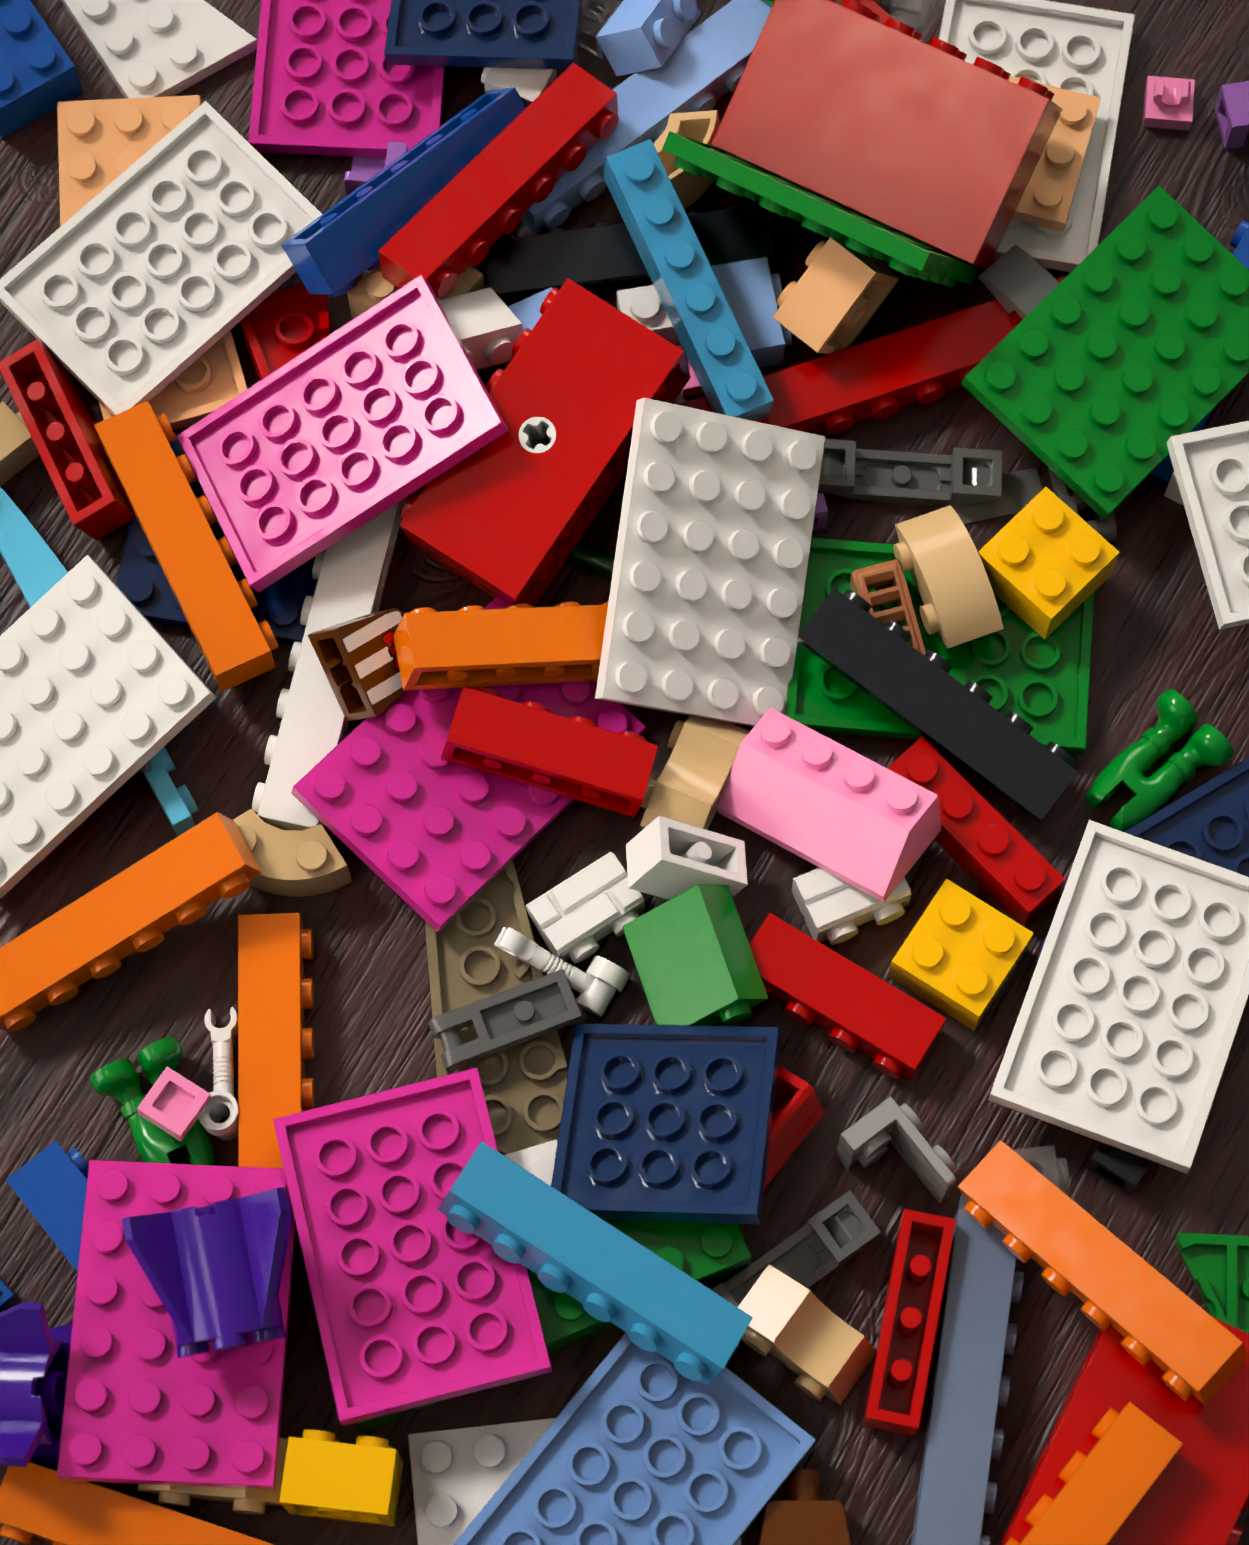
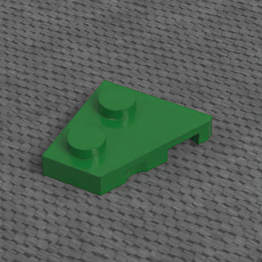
(1220, 1273)

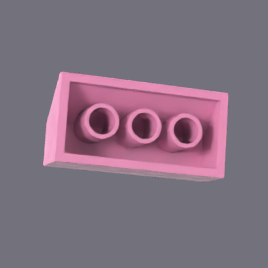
(829, 804)

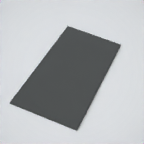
(1017, 492)

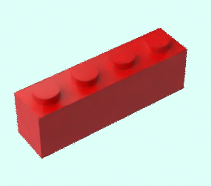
(66, 440)
(549, 750)
(982, 837)
(844, 999)
(909, 1322)

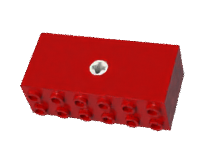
(569, 409)

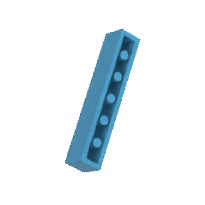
(686, 283)
(595, 1265)

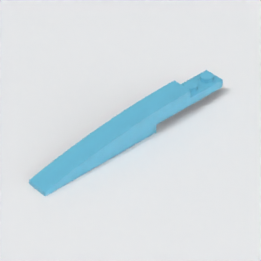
(36, 572)

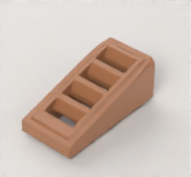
(881, 575)

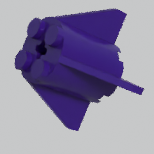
(217, 1268)
(32, 1386)

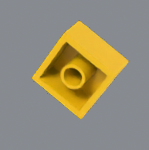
(1047, 562)
(960, 954)
(342, 1478)

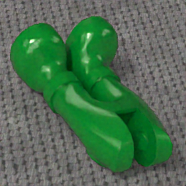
(1175, 721)
(123, 1083)

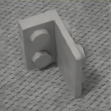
(900, 1126)

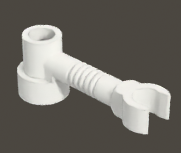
(595, 985)
(222, 1096)

